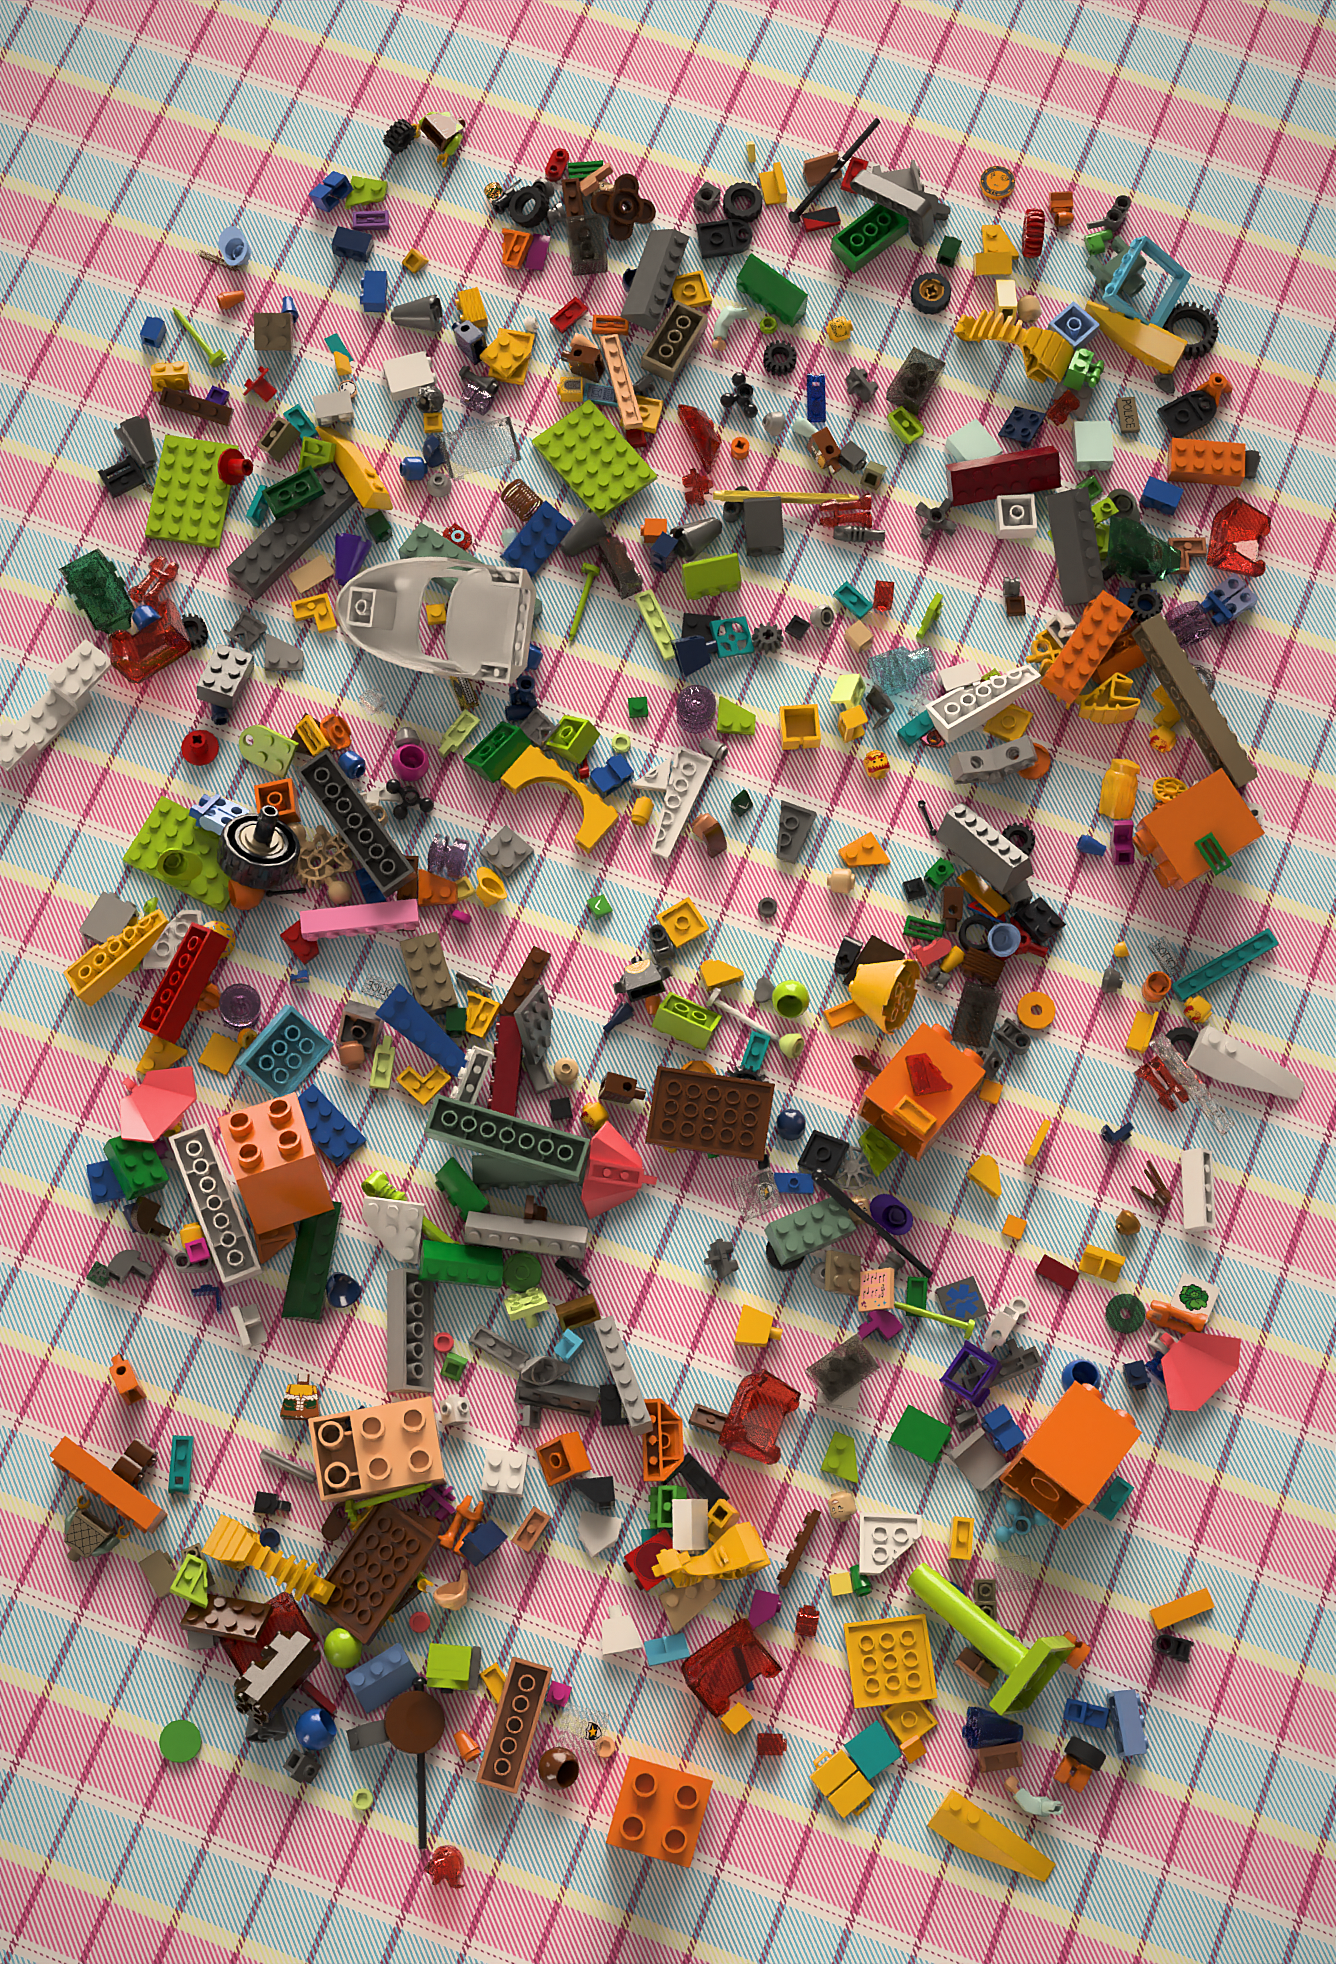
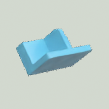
(569, 1346)
(666, 1649)

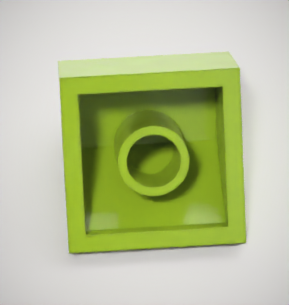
(573, 738)

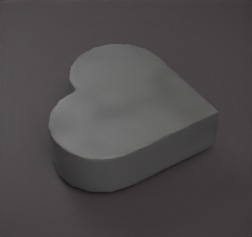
(764, 990)

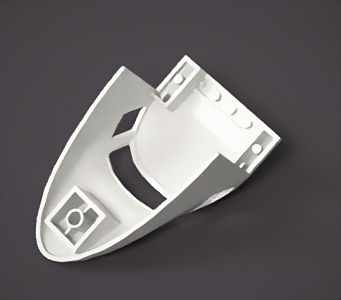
(485, 618)

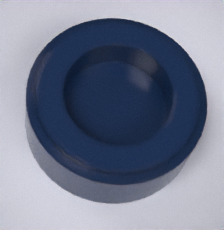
(270, 1538)

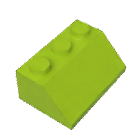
(711, 576)
(686, 1021)

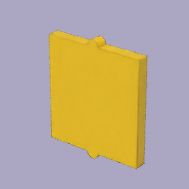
(220, 1053)

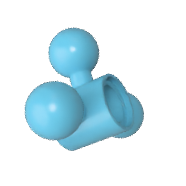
(1014, 1507)

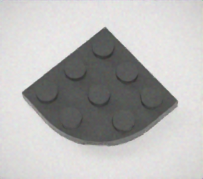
(534, 1024)

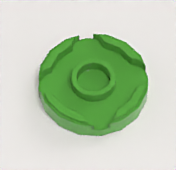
(522, 1272)
(180, 1741)

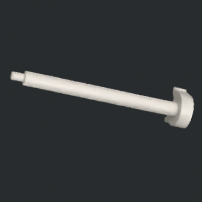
(714, 1000)

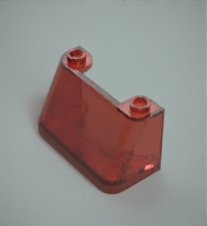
(1236, 539)
(152, 647)
(758, 1416)
(285, 1617)
(728, 1665)

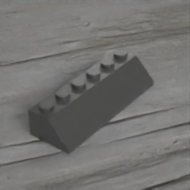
(654, 278)
(1075, 546)
(984, 848)

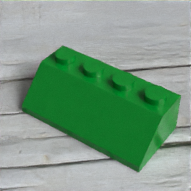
(772, 291)
(461, 1264)

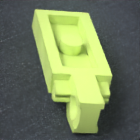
(458, 733)
(383, 1065)

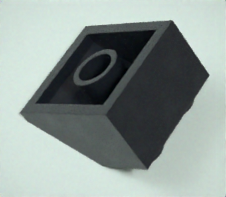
(596, 1491)

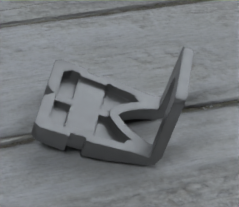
(248, 626)
(535, 724)

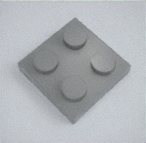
(506, 851)

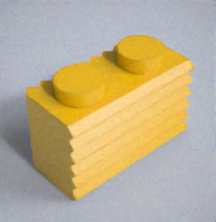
(471, 307)

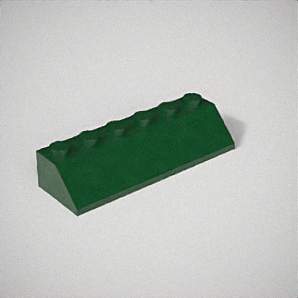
(312, 1266)

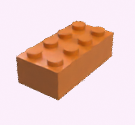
(1206, 462)

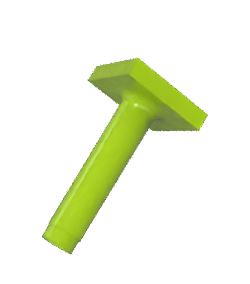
(1027, 1669)

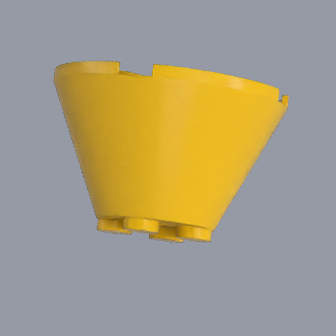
(886, 992)

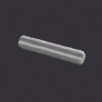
(288, 1466)

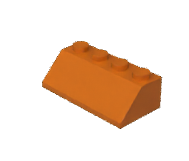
(1121, 657)

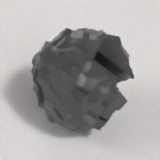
(431, 399)

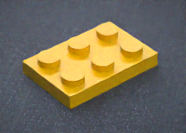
(519, 376)

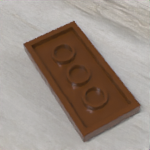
(228, 1618)

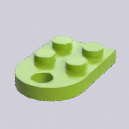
(269, 749)

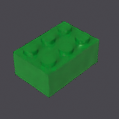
(135, 1167)

